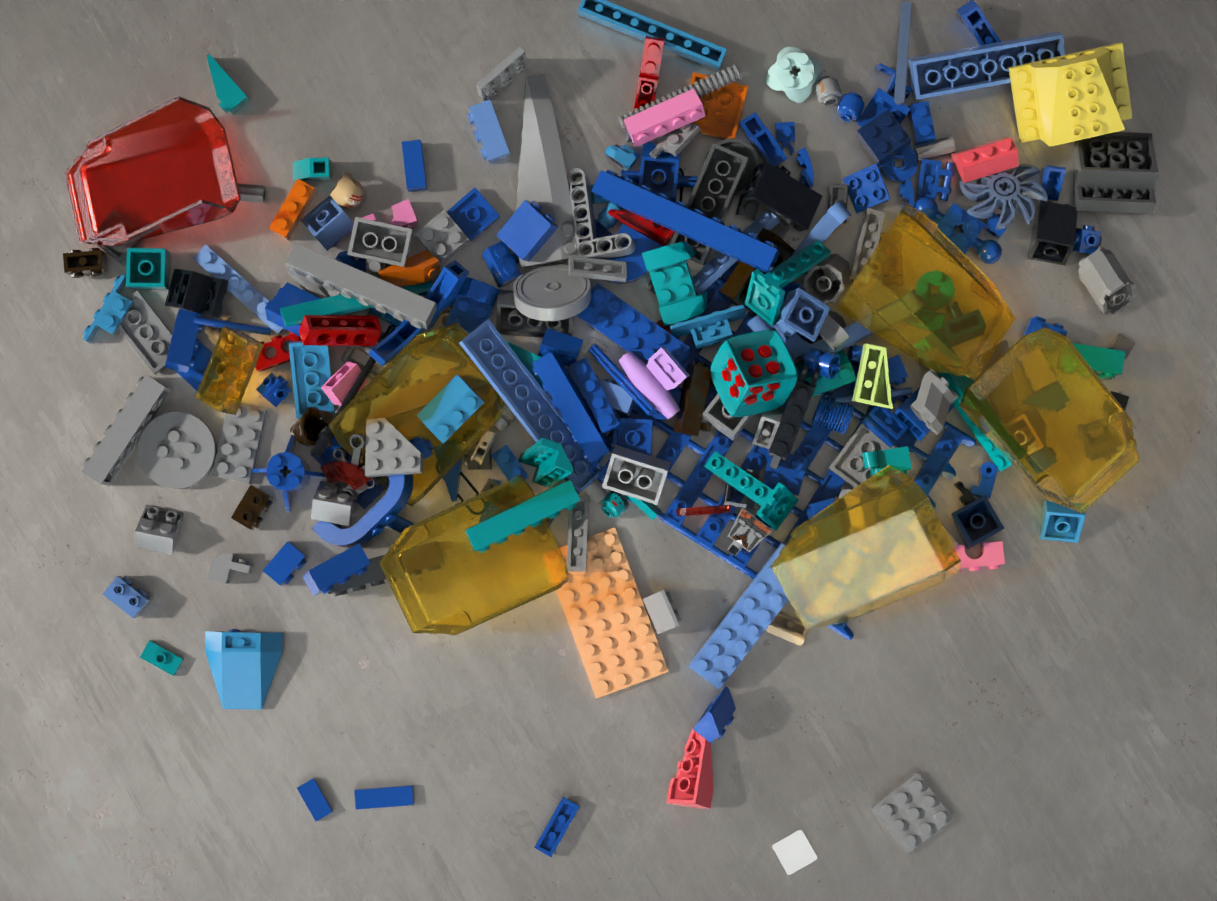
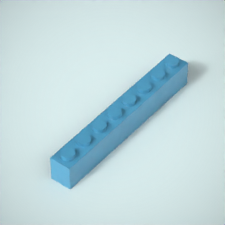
(642, 26)

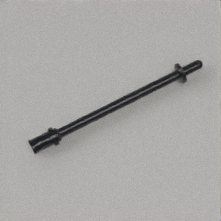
(326, 437)

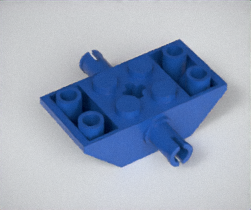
(664, 165)

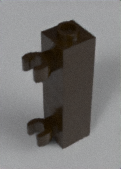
(693, 400)

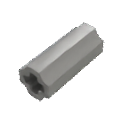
(935, 148)

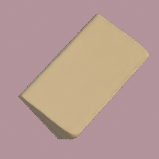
(788, 628)

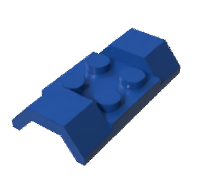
(473, 304)

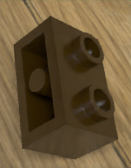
(86, 262)
(249, 505)

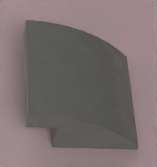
(1115, 173)

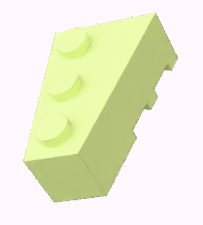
(872, 379)

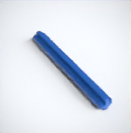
(622, 380)

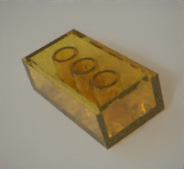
(229, 370)

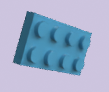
(309, 373)

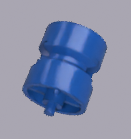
(826, 363)

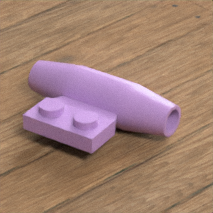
(656, 378)

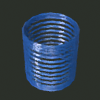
(819, 409)

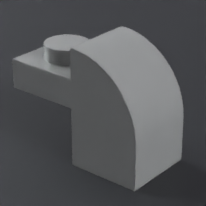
(222, 567)

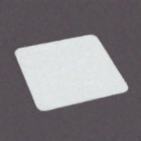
(794, 852)

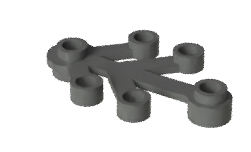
(345, 488)

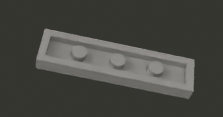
(868, 239)
(578, 536)

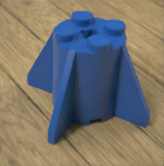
(293, 482)

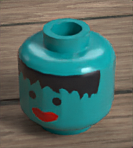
(614, 504)

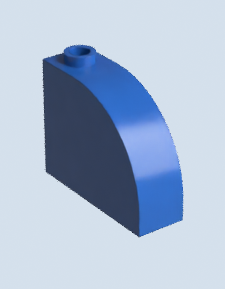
(635, 263)

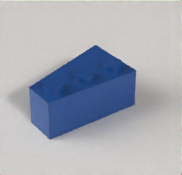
(336, 570)

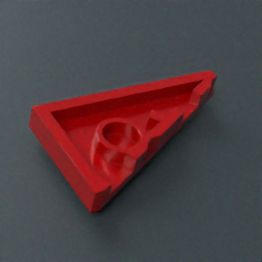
(642, 225)

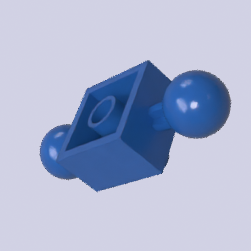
(970, 227)

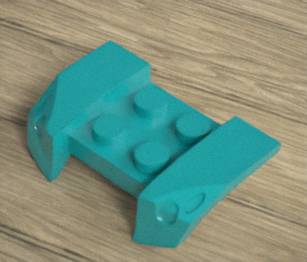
(674, 282)

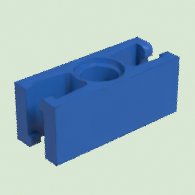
(414, 165)

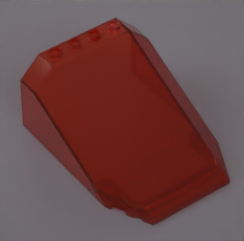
(153, 176)

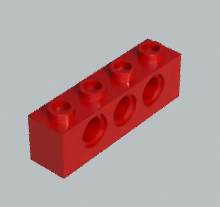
(340, 330)
(281, 357)

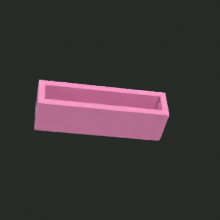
(664, 117)

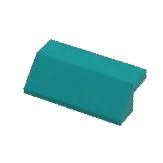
(550, 462)

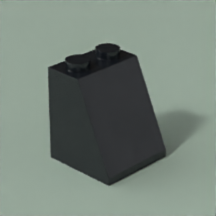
(1053, 232)

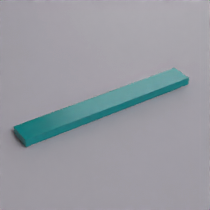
(336, 305)

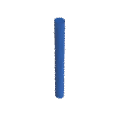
(239, 326)

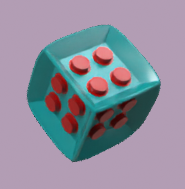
(753, 373)

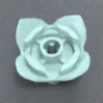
(797, 87)

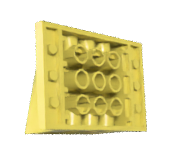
(1072, 96)

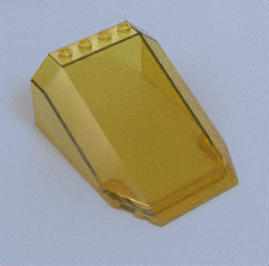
(929, 299)
(407, 388)
(1053, 420)
(865, 552)
(452, 587)

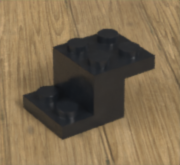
(196, 292)

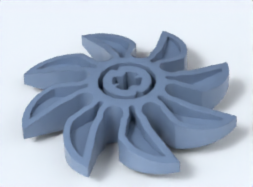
(1005, 193)

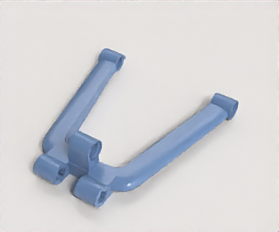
(796, 346)

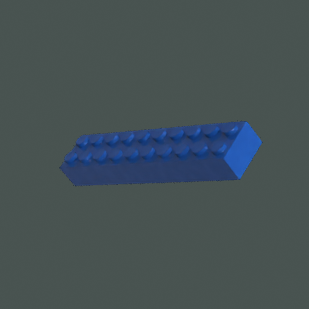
(686, 222)

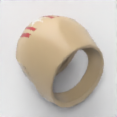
(347, 192)

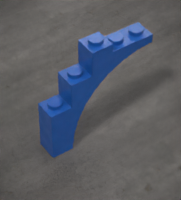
(443, 293)

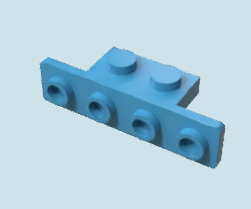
(112, 311)
(709, 328)

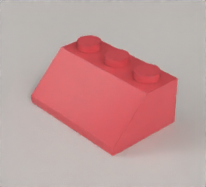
(986, 159)

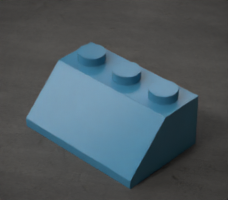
(450, 408)

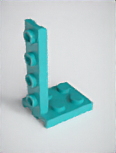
(766, 292)
(774, 503)

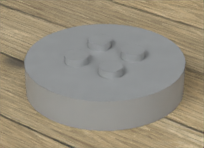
(550, 293)
(177, 450)

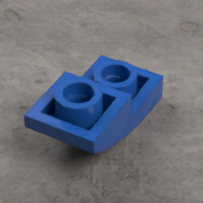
(806, 175)
(907, 193)

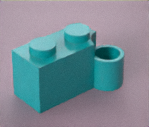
(897, 458)

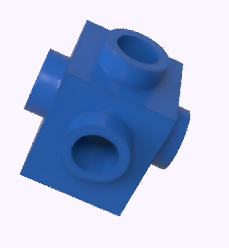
(1087, 239)
(274, 389)

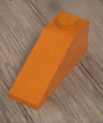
(417, 270)

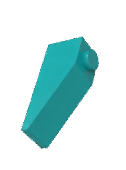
(227, 91)

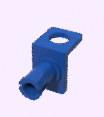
(891, 85)

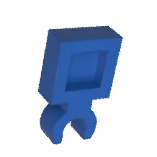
(785, 134)

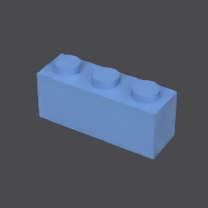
(488, 131)

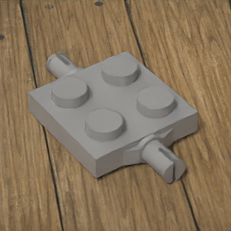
(675, 140)

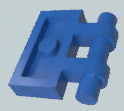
(929, 178)

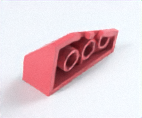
(694, 778)

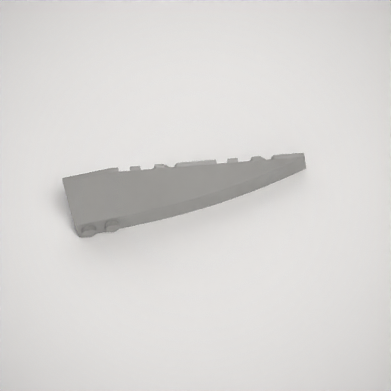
(544, 173)

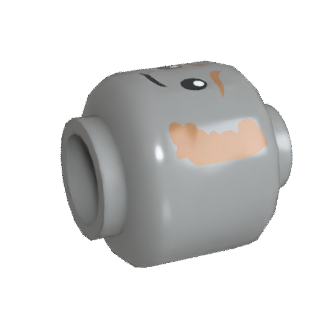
(828, 91)

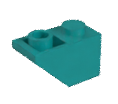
(312, 169)

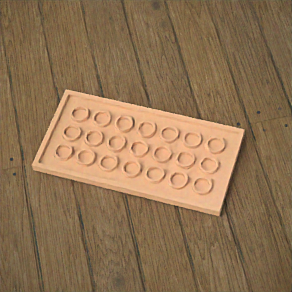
(610, 618)

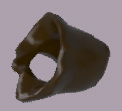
(310, 425)

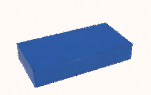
(314, 799)

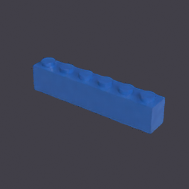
(572, 406)

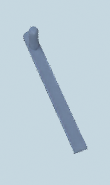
(902, 55)

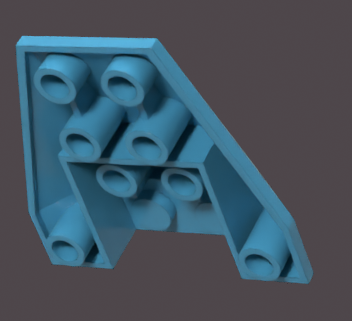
(243, 666)

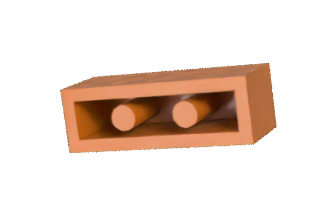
(293, 209)

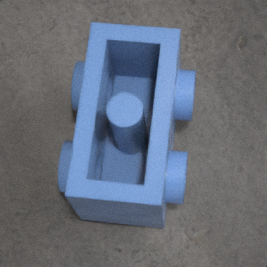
(126, 598)

